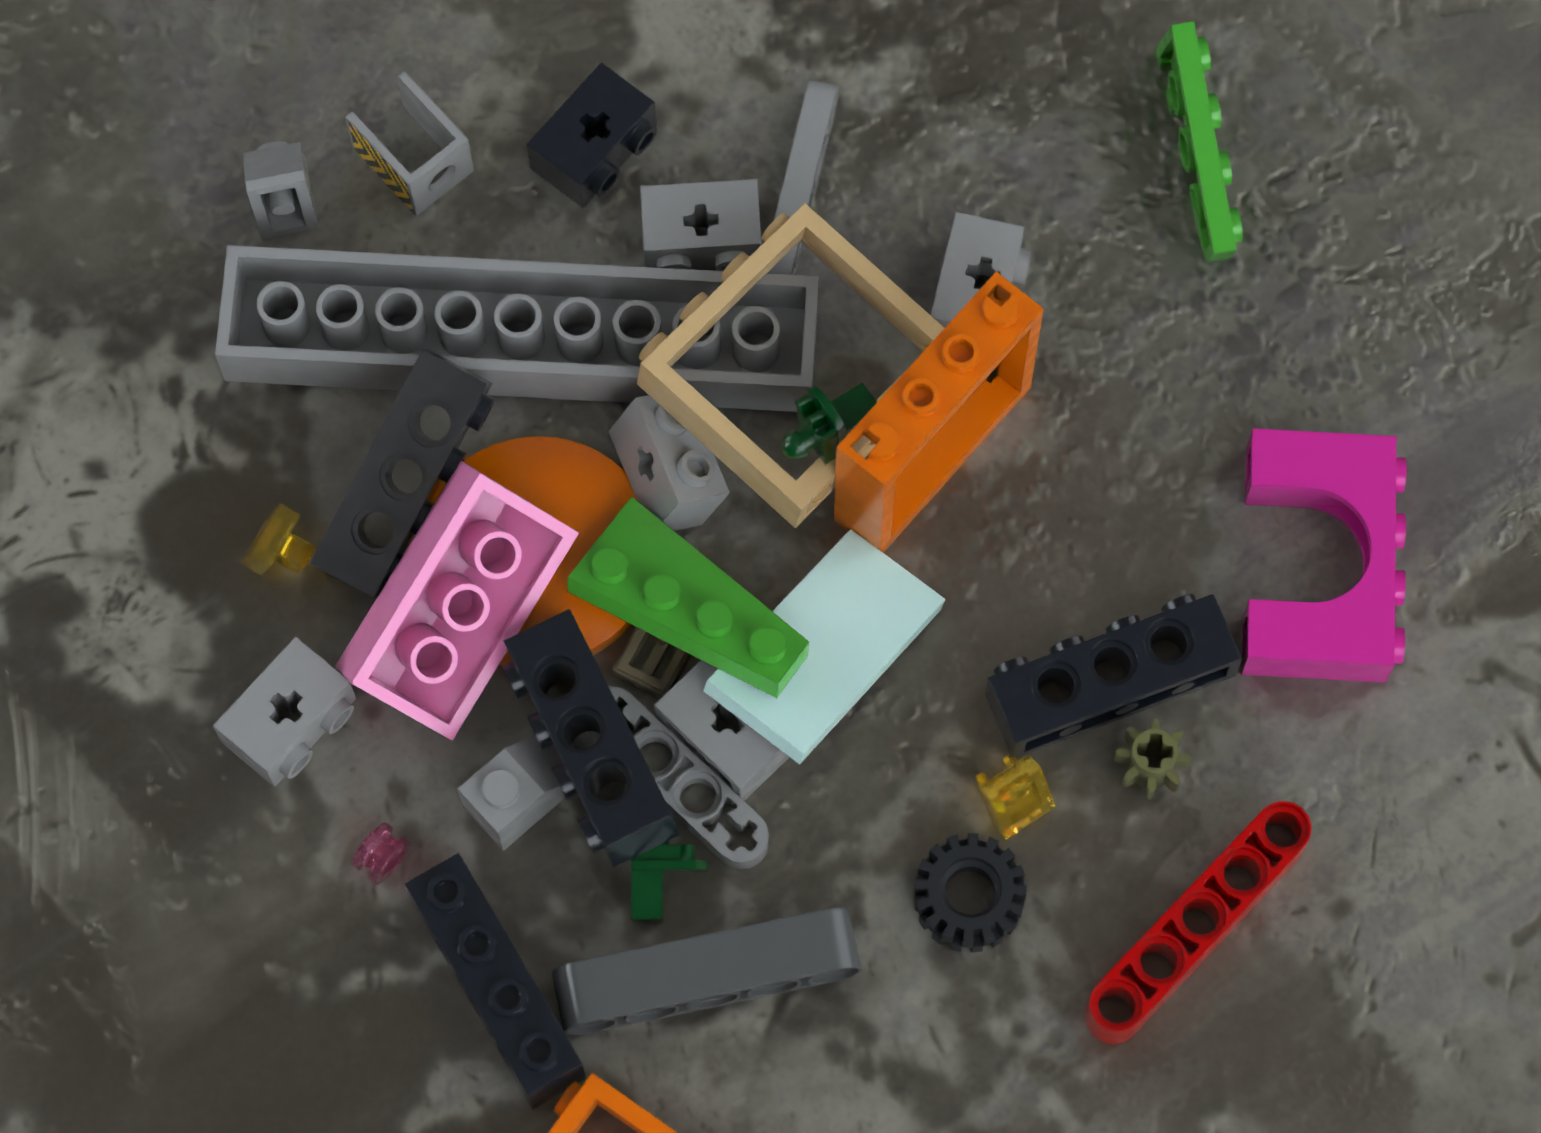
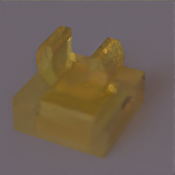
(277, 543)
(1015, 795)

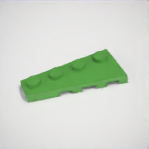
(1188, 97)
(680, 596)

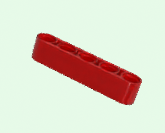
(1207, 894)

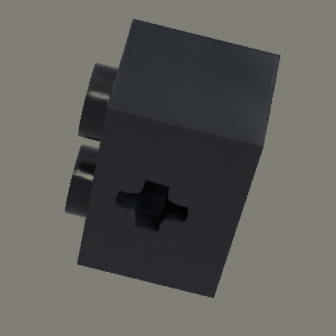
(597, 108)

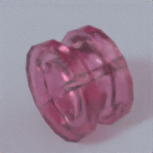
(381, 853)

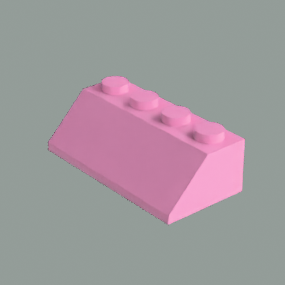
(455, 601)

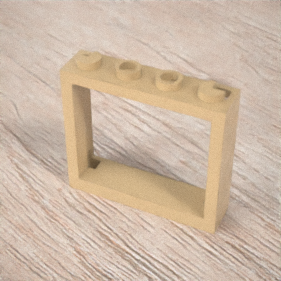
(788, 496)

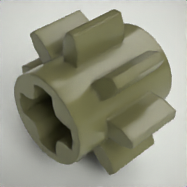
(1167, 754)

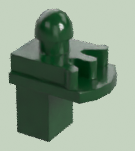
(825, 422)
(648, 877)

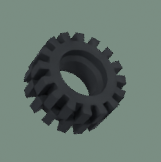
(975, 856)

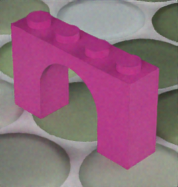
(1357, 484)

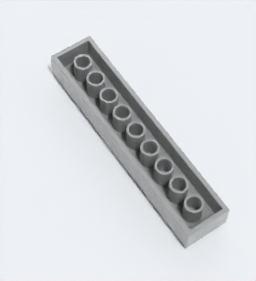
(512, 322)

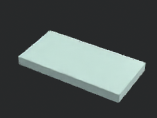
(858, 620)

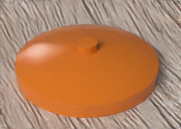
(580, 491)

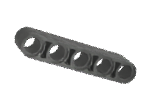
(706, 971)

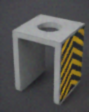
(415, 188)

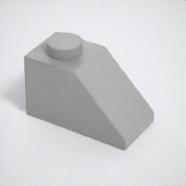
(279, 189)
(513, 790)

